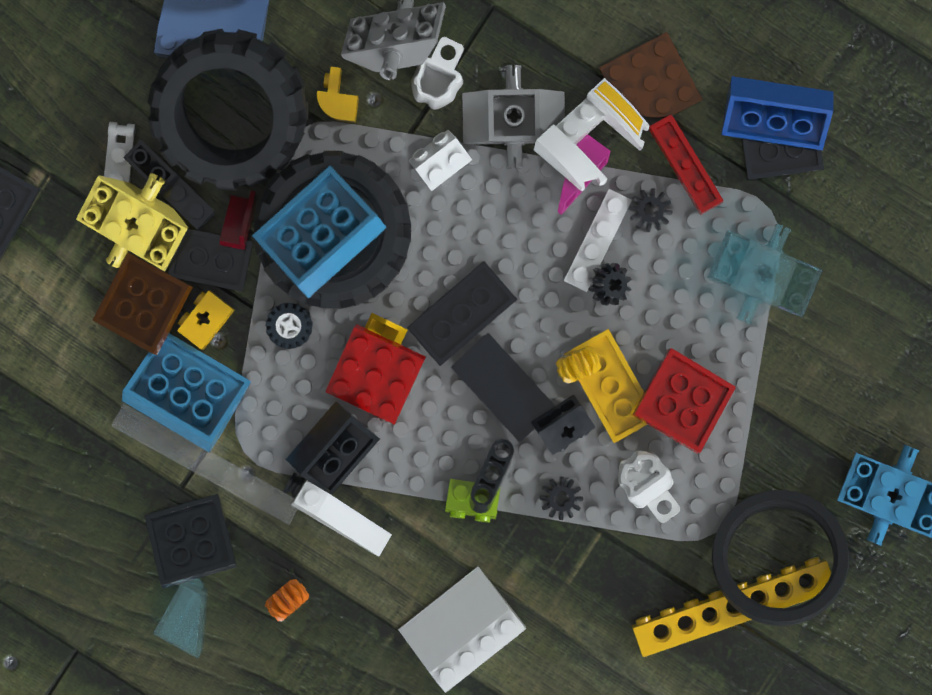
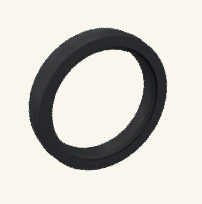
(788, 500)

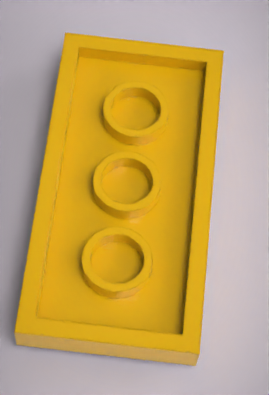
(613, 388)

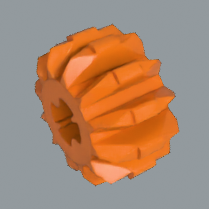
(287, 600)

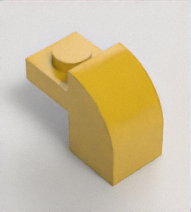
(335, 105)

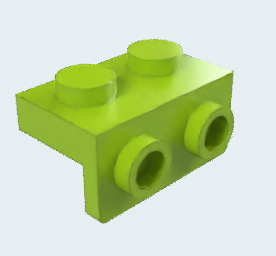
(458, 501)

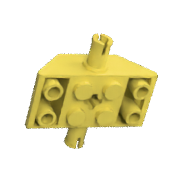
(111, 212)

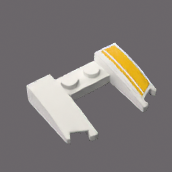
(559, 141)

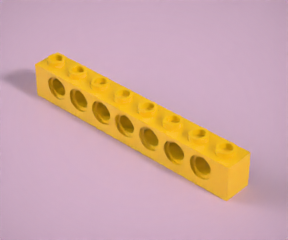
(723, 619)

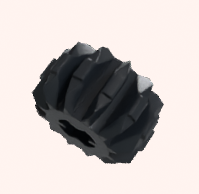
(647, 218)
(617, 285)
(567, 504)

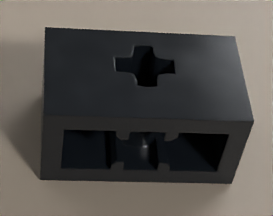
(563, 425)

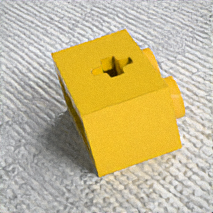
(203, 333)

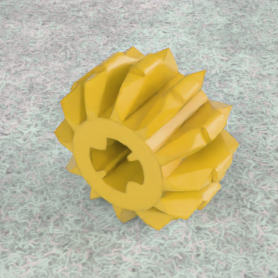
(578, 364)

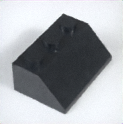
(332, 449)

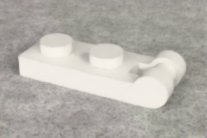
(115, 165)

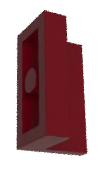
(238, 221)

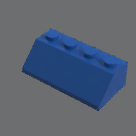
(777, 113)

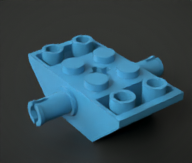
(868, 487)

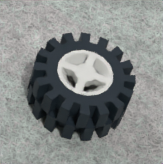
(284, 319)

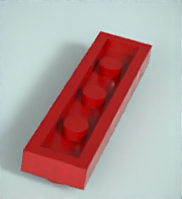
(686, 164)

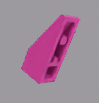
(598, 155)

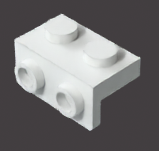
(439, 159)

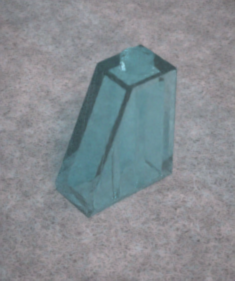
(185, 618)

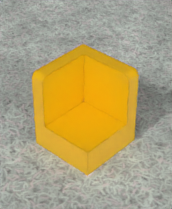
(386, 328)

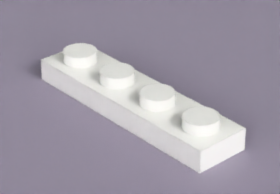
(597, 239)

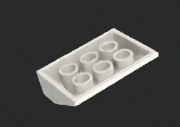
(462, 629)

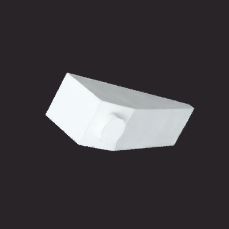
(340, 518)

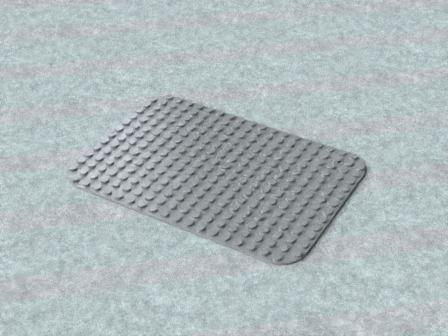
(517, 230)

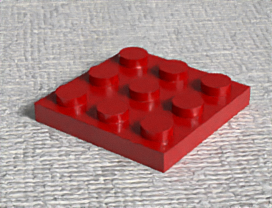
(375, 374)
(684, 401)

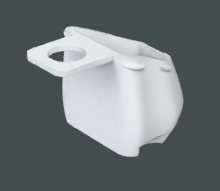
(436, 79)
(647, 483)

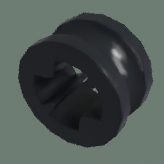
(294, 485)

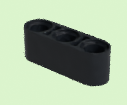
(491, 487)

